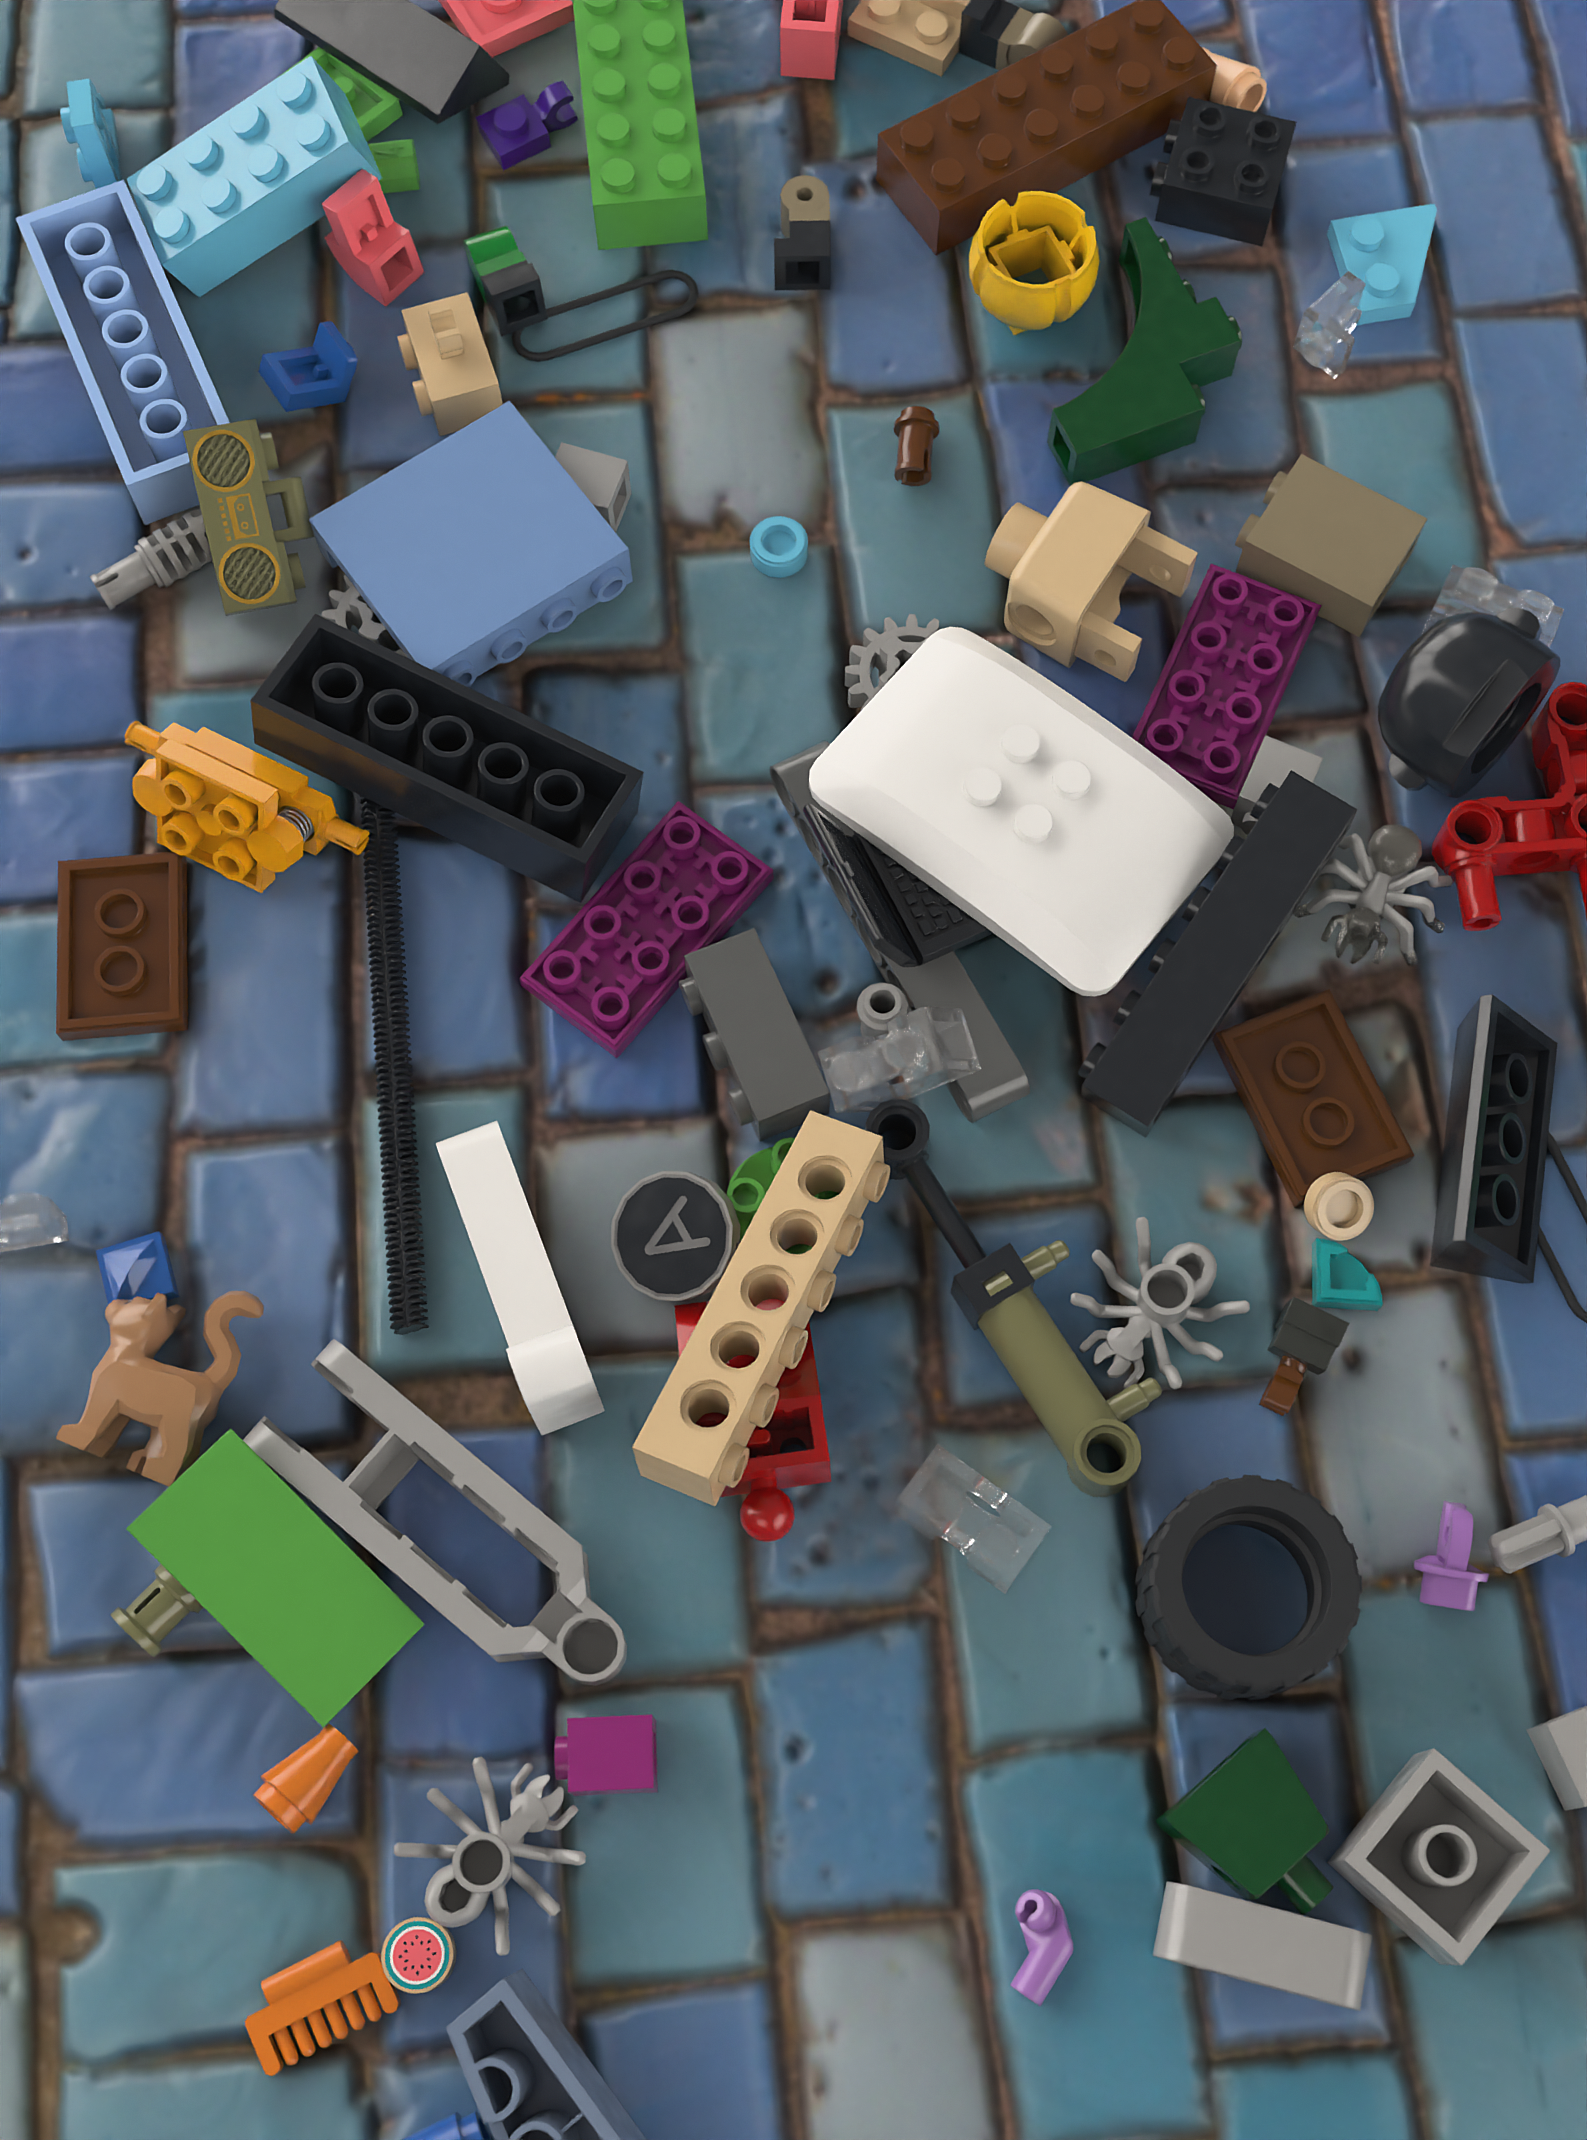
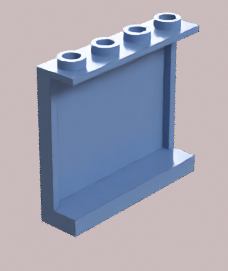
(475, 547)

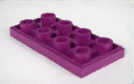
(1225, 681)
(631, 938)

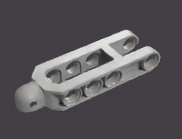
(567, 1629)

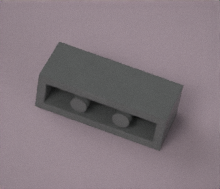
(754, 1035)

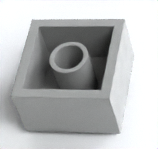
(1439, 1857)

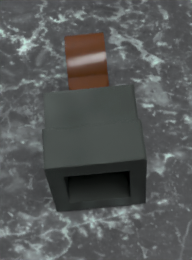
(1304, 1341)

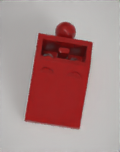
(797, 1419)

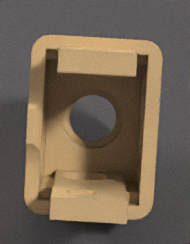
(1072, 571)

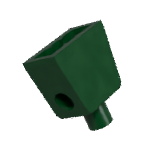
(1254, 1825)

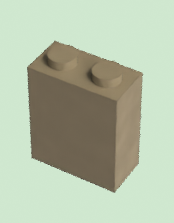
(1329, 542)

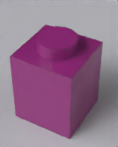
(608, 1755)

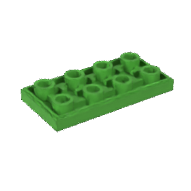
(276, 1577)

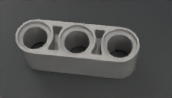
(1263, 1945)

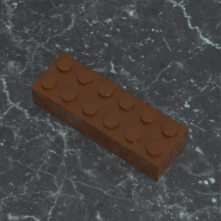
(1043, 121)

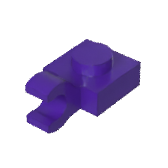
(522, 129)

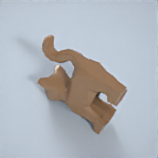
(161, 1396)

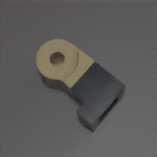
(1004, 33)
(804, 256)

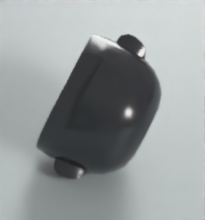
(1463, 698)

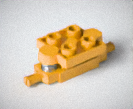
(233, 805)

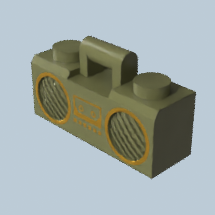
(232, 490)

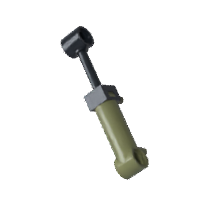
(1001, 1301)

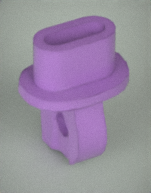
(1448, 1576)

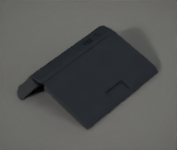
(895, 907)

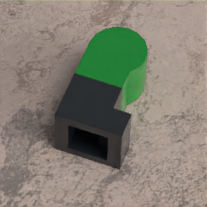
(502, 274)

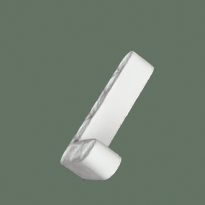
(519, 1280)

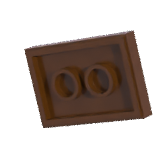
(122, 946)
(1312, 1095)

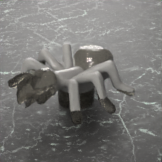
(1376, 891)

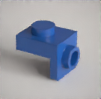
(311, 374)

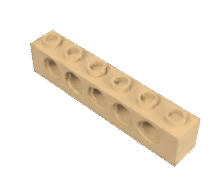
(705, 1460)

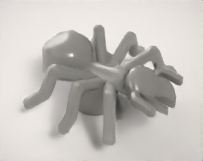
(1161, 1303)
(486, 1860)

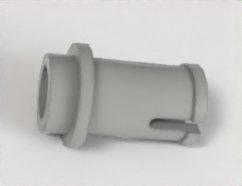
(879, 1005)

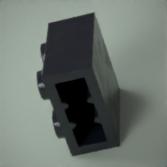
(1222, 170)

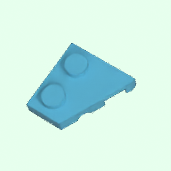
(94, 131)
(1386, 254)

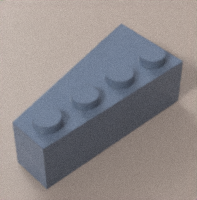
(532, 2072)

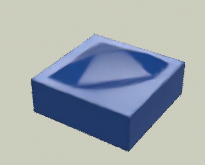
(137, 1269)

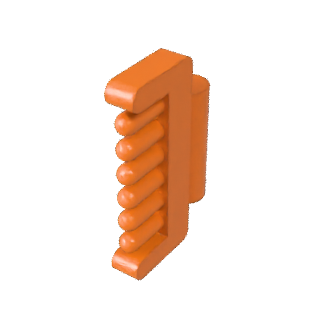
(306, 1989)

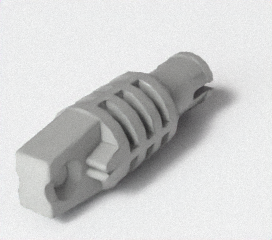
(158, 559)

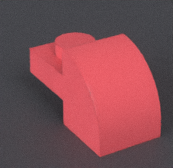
(368, 241)

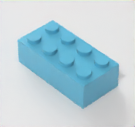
(251, 177)

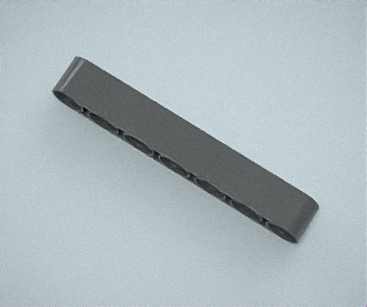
(933, 984)

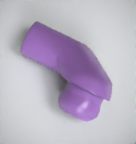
(1047, 1942)

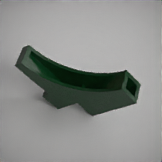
(1152, 390)

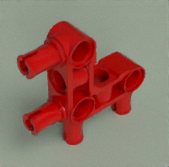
(1524, 833)

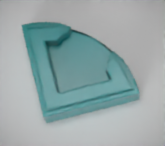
(1342, 1279)

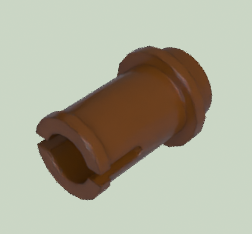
(916, 434)

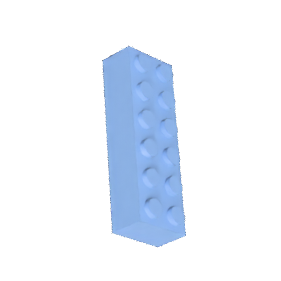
(126, 341)

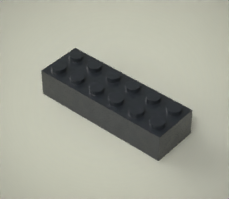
(446, 757)

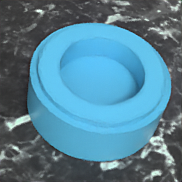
(778, 546)

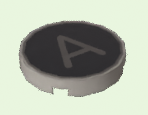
(674, 1235)

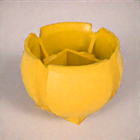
(1031, 235)

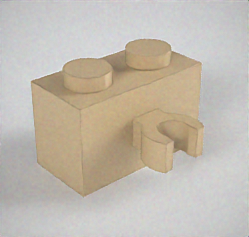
(452, 363)

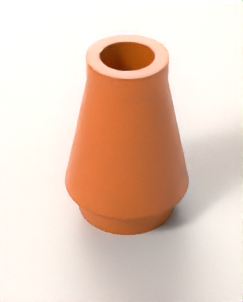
(303, 1780)

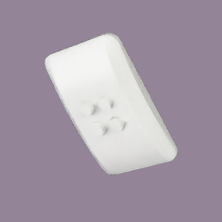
(1022, 808)

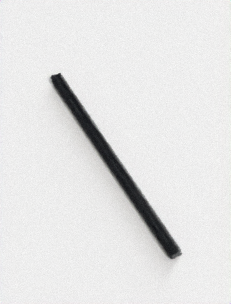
(393, 1070)

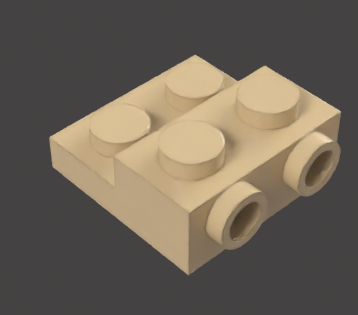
(912, 30)

